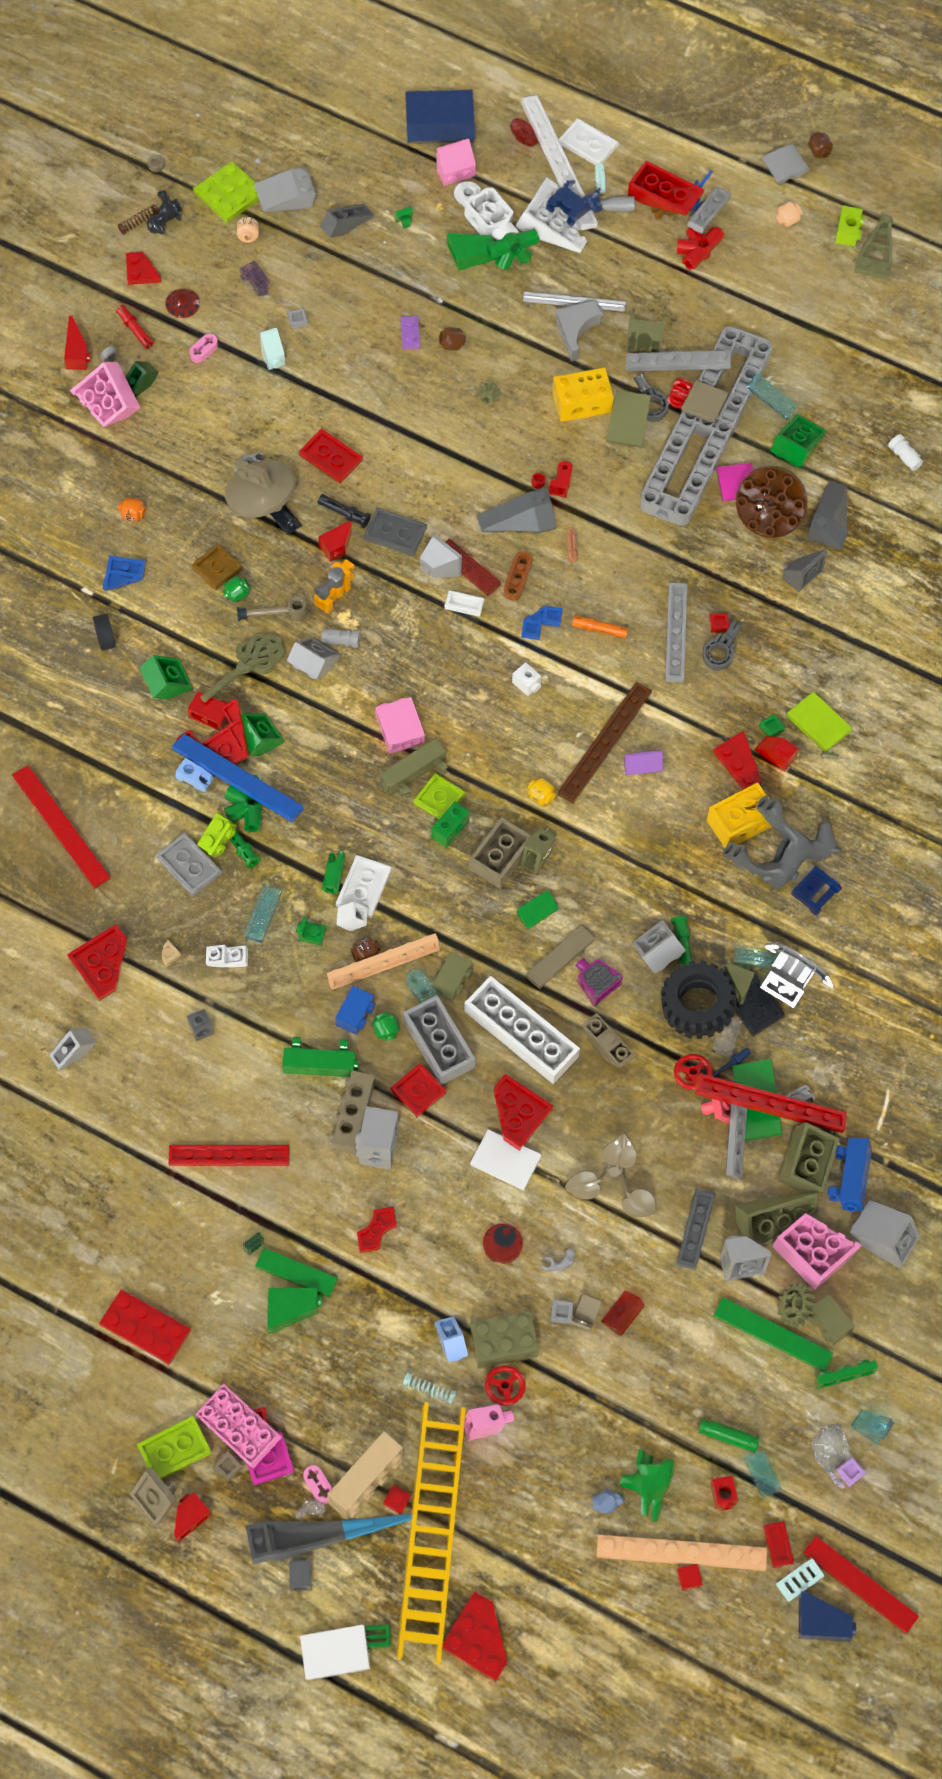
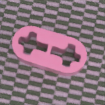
(205, 349)
(322, 1481)

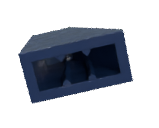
(823, 1621)

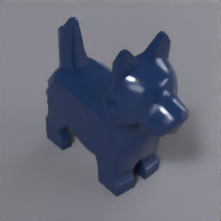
(573, 204)

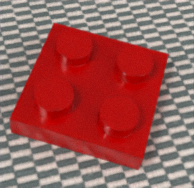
(418, 1090)

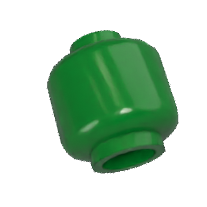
(236, 589)
(386, 1026)

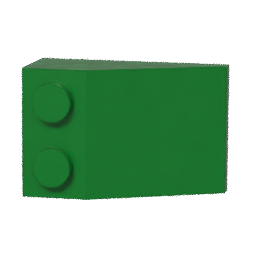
(798, 441)

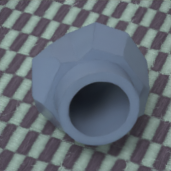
(607, 1501)

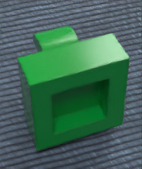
(404, 216)

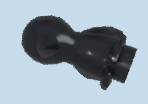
(167, 211)

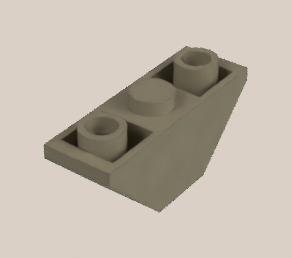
(607, 1042)

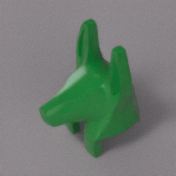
(650, 1482)

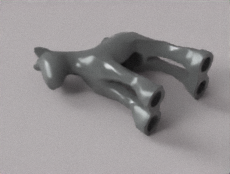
(790, 853)

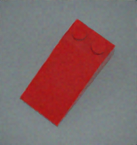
(663, 189)

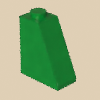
(468, 249)
(291, 1306)

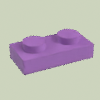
(410, 332)

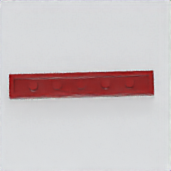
(228, 1155)
(861, 1585)

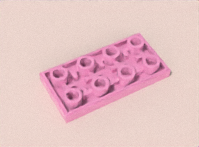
(238, 1426)

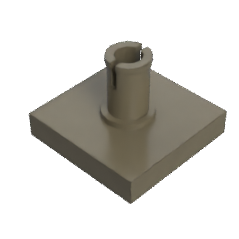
(154, 1496)

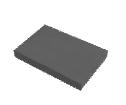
(395, 531)

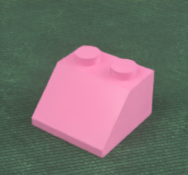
(455, 162)

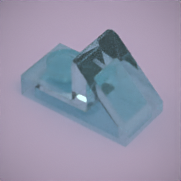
(872, 1425)

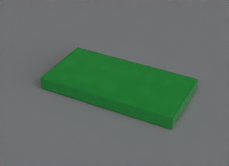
(759, 1076)

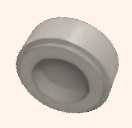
(109, 354)

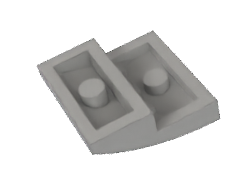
(785, 164)

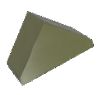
(741, 980)

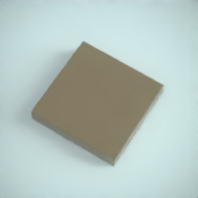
(705, 401)

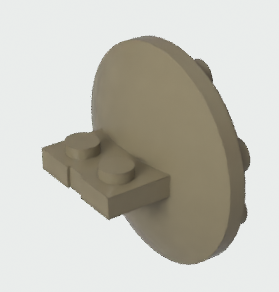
(259, 488)

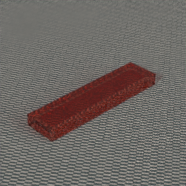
(475, 572)

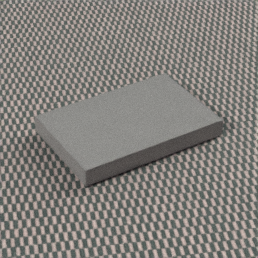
(188, 864)

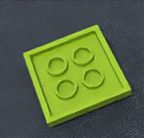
(228, 192)

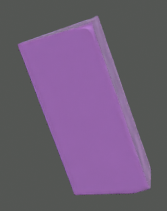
(643, 762)

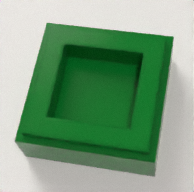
(772, 726)

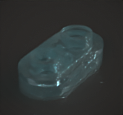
(422, 987)

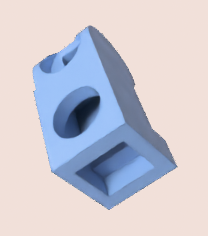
(194, 775)

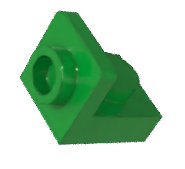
(310, 932)

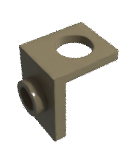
(586, 1312)

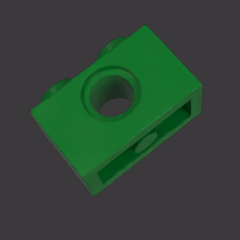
(450, 824)

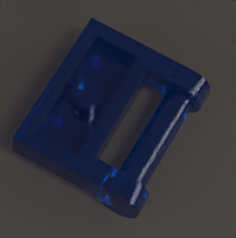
(811, 885)

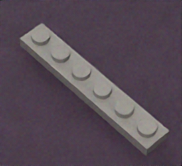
(679, 360)
(676, 632)

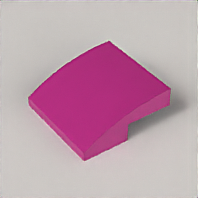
(730, 478)

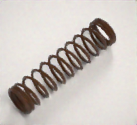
(123, 229)

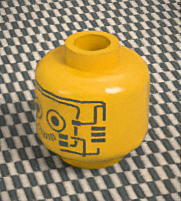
(541, 792)

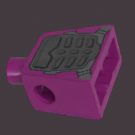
(597, 980)

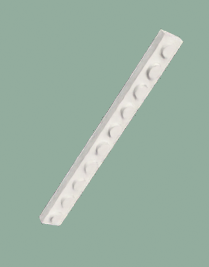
(554, 152)

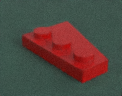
(738, 760)

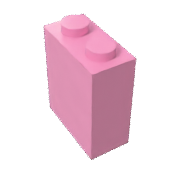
(400, 725)

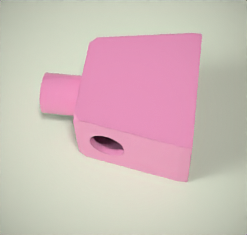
(486, 1421)

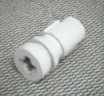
(906, 453)

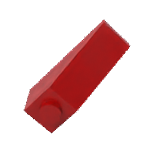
(76, 350)

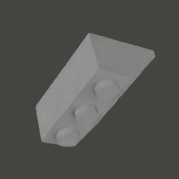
(743, 1258)

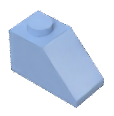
(451, 1339)

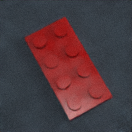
(145, 1327)

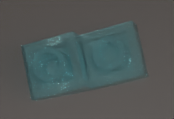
(762, 1474)

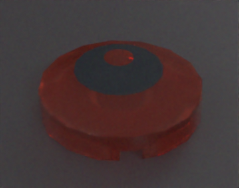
(502, 1243)

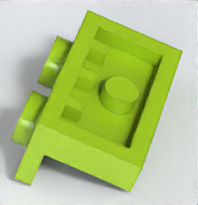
(217, 835)

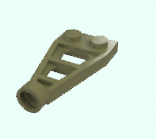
(876, 267)

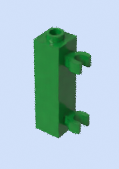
(319, 1062)

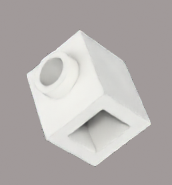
(527, 679)
(352, 916)

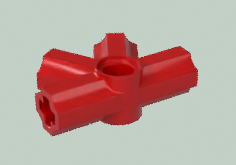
(698, 246)

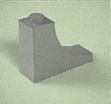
(574, 322)

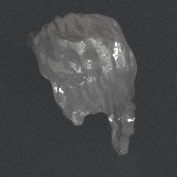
(830, 1449)

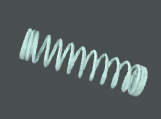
(407, 1379)

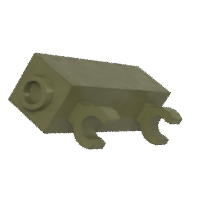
(412, 767)

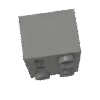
(377, 1138)

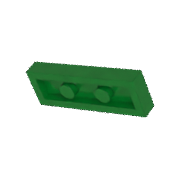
(846, 1374)

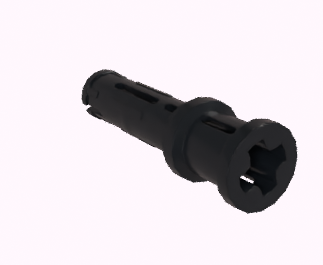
(351, 513)

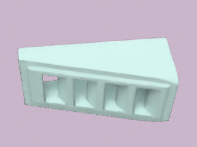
(804, 1586)

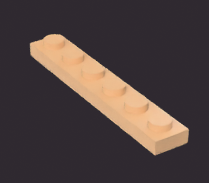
(383, 961)

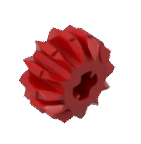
(679, 392)

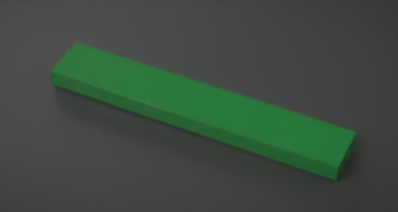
(773, 1334)

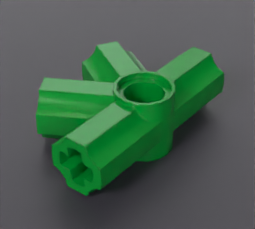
(513, 247)
(243, 809)

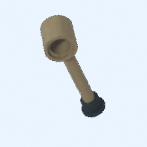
(294, 602)

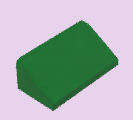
(537, 909)

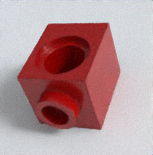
(727, 1484)

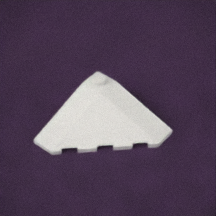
(550, 226)

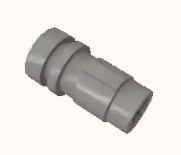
(341, 637)

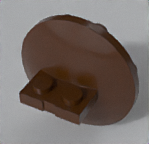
(771, 501)

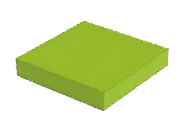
(438, 796)

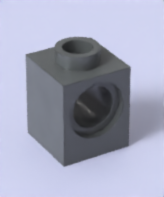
(200, 1025)
(300, 1575)

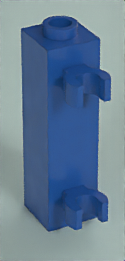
(855, 1174)

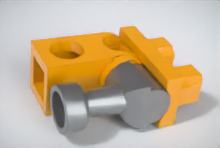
(338, 581)

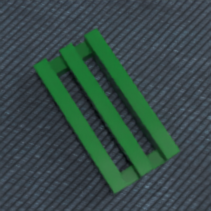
(379, 1636)

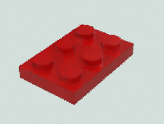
(330, 456)

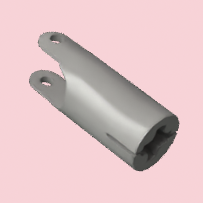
(618, 203)

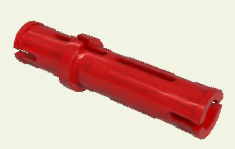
(131, 322)

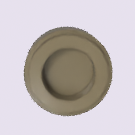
(156, 163)

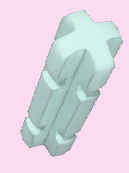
(600, 178)

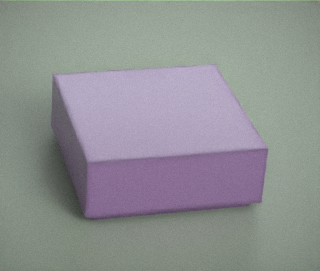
(850, 1472)

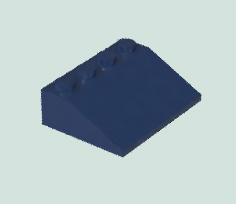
(439, 116)

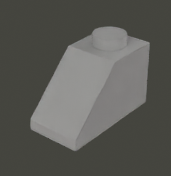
(72, 1047)

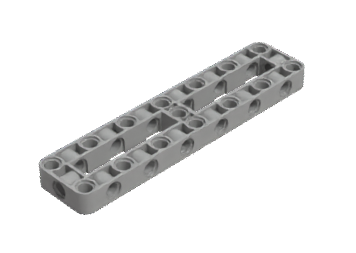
(669, 507)

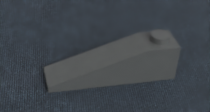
(830, 519)

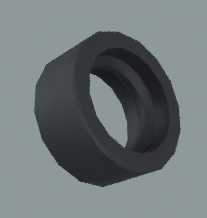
(104, 632)

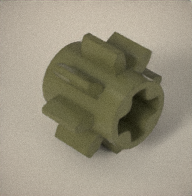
(488, 392)

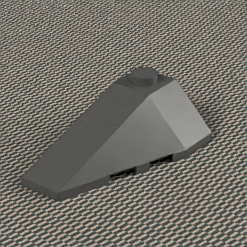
(525, 513)

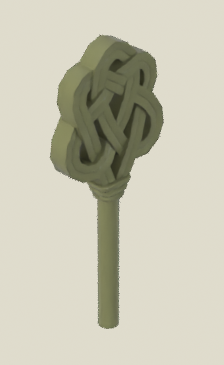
(265, 655)

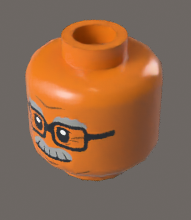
(132, 509)

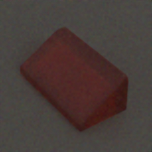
(623, 1313)

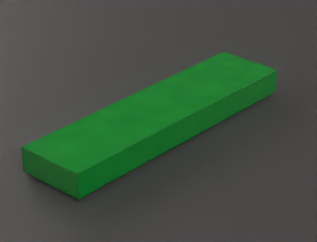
(296, 1272)

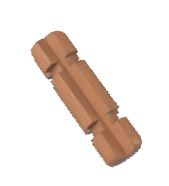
(572, 545)

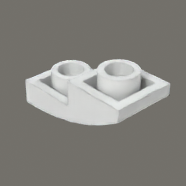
(227, 957)

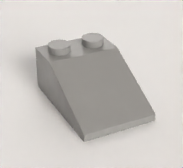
(286, 191)

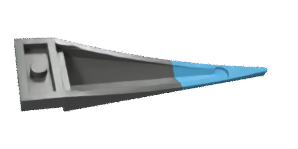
(287, 1539)

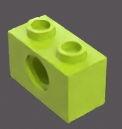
(849, 224)

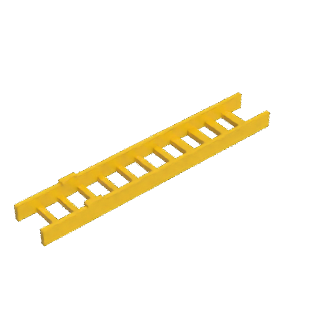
(427, 1572)

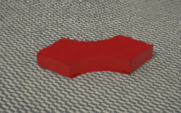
(371, 1236)

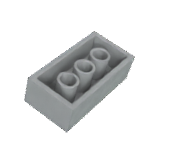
(439, 1040)

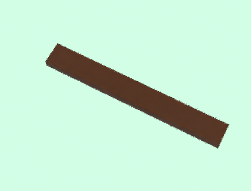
(604, 742)

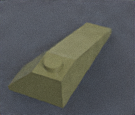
(770, 1217)

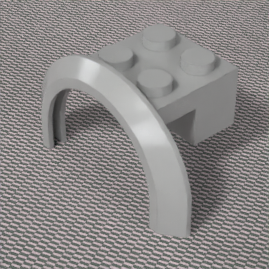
(790, 974)

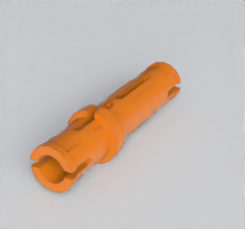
(598, 626)

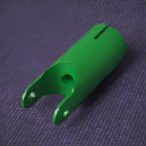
(333, 873)

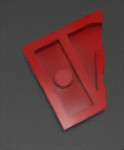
(140, 269)

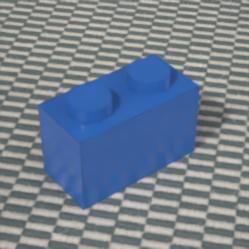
(355, 1010)

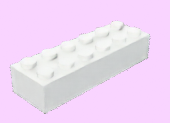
(522, 1030)

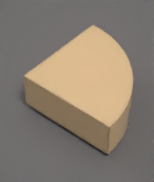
(169, 953)

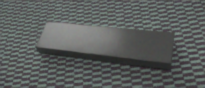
(695, 1229)

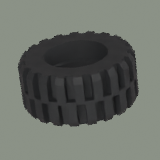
(698, 976)

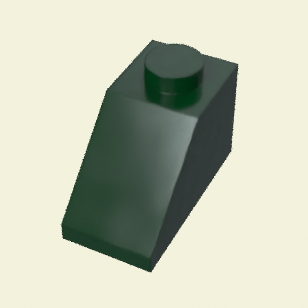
(141, 376)

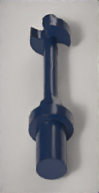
(736, 1060)

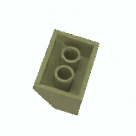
(808, 1158)

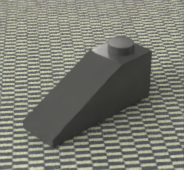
(342, 220)

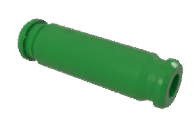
(729, 1435)

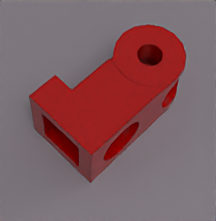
(564, 475)

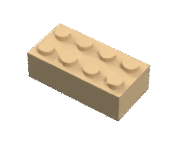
(366, 1476)

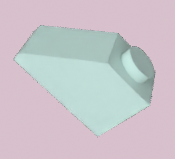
(272, 349)

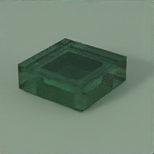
(253, 1243)

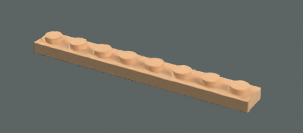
(681, 1552)

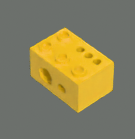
(582, 394)
(736, 816)

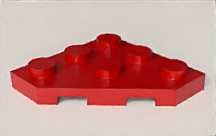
(101, 961)
(519, 1111)
(477, 1638)

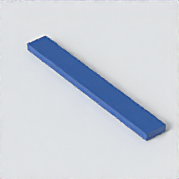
(238, 778)

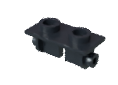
(286, 520)

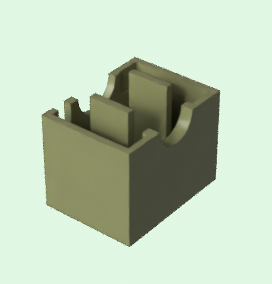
(644, 335)

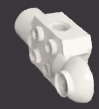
(485, 210)

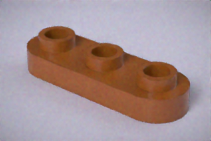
(518, 570)

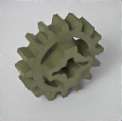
(796, 1304)

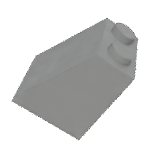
(885, 1233)

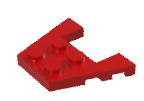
(230, 741)

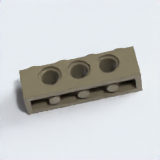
(356, 1082)

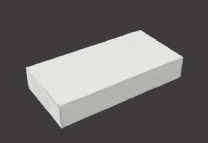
(464, 603)

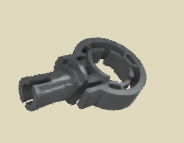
(655, 396)
(727, 638)

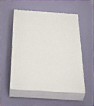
(588, 142)
(364, 884)
(504, 1161)
(335, 1652)

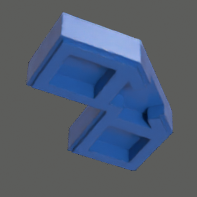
(545, 616)

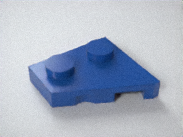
(123, 572)

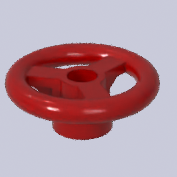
(691, 1079)
(505, 1392)

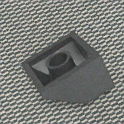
(804, 569)

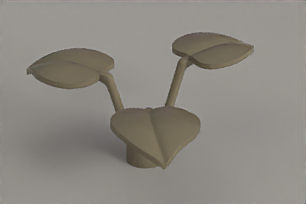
(618, 1155)

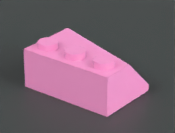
(107, 394)
(814, 1250)

